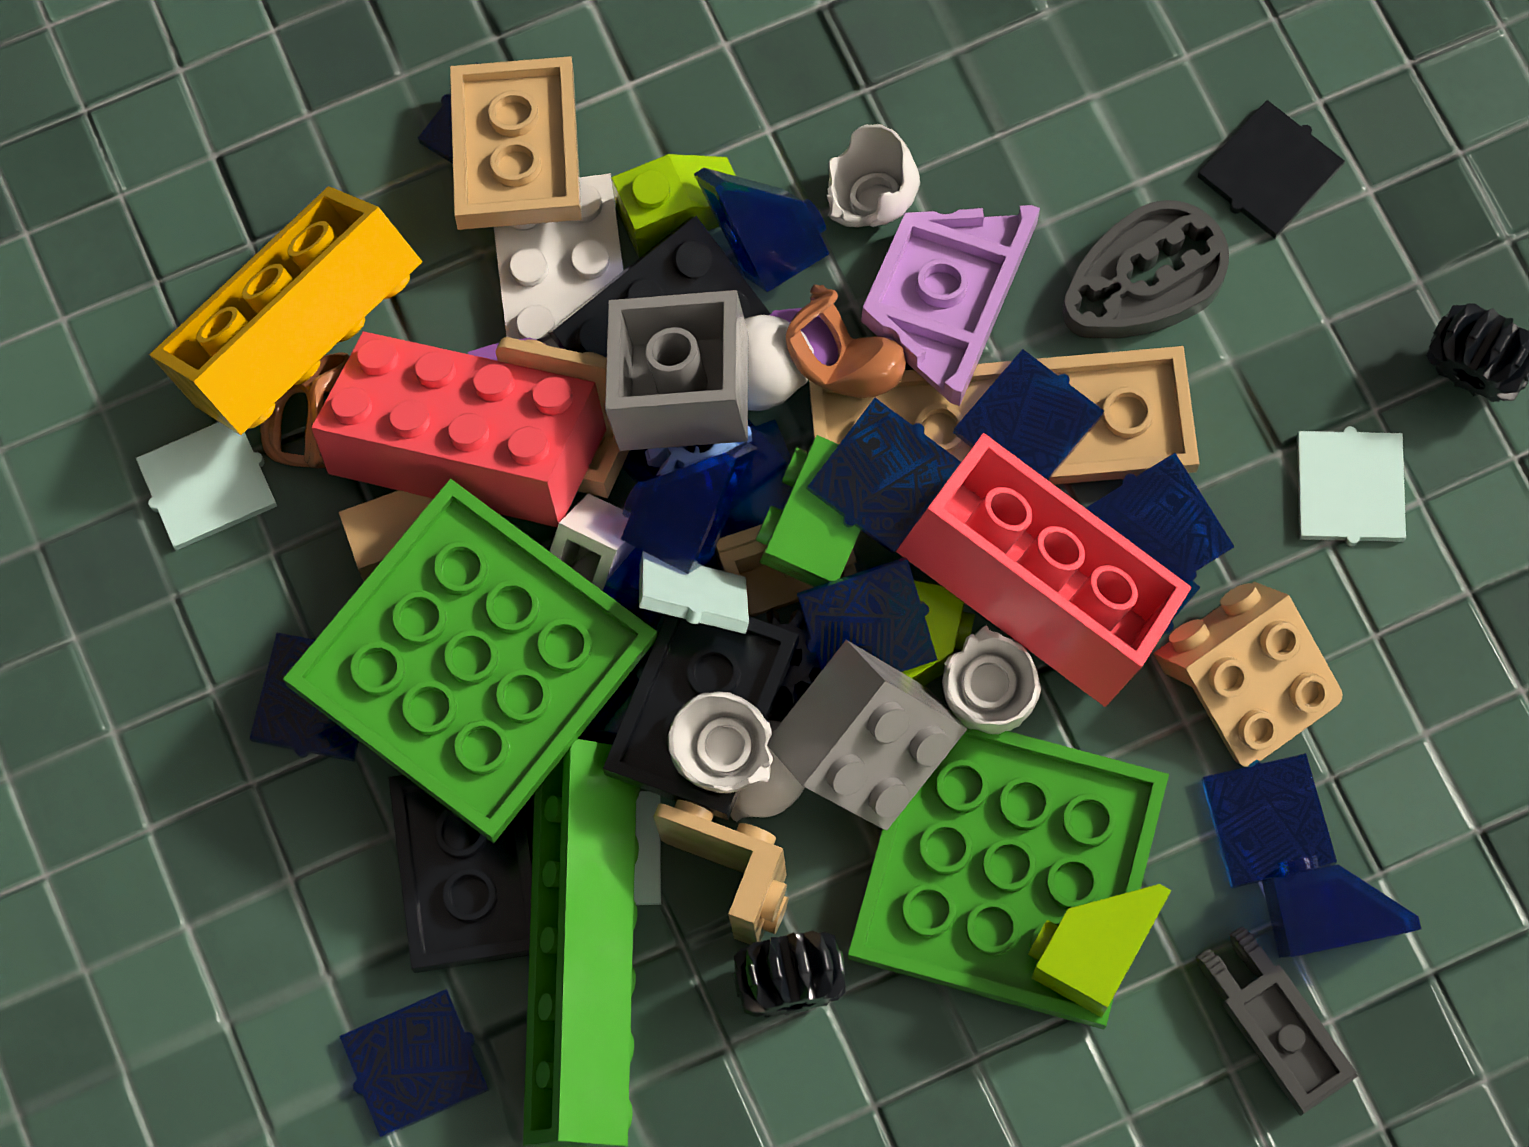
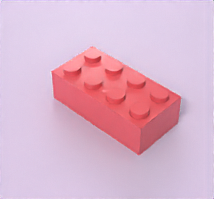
(432, 414)
(1045, 570)

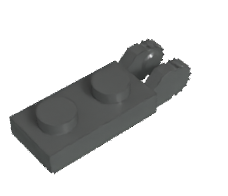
(1279, 1025)

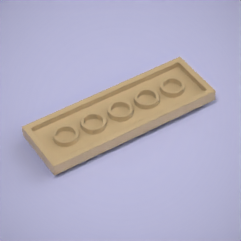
(1139, 390)

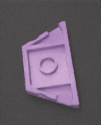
(946, 289)

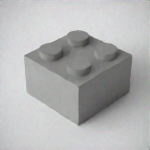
(677, 370)
(865, 736)

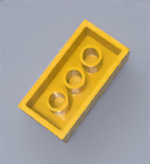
(287, 309)

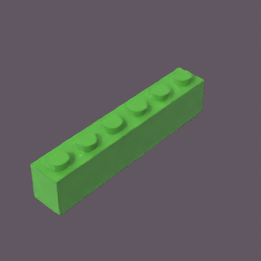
(581, 955)

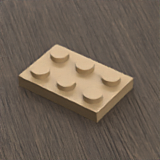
(514, 143)

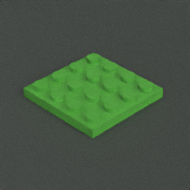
(471, 659)
(992, 852)

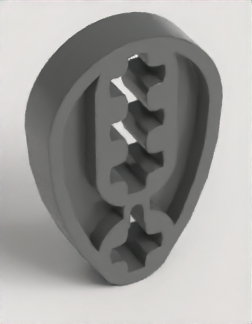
(1137, 241)

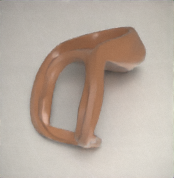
(863, 365)
(314, 388)

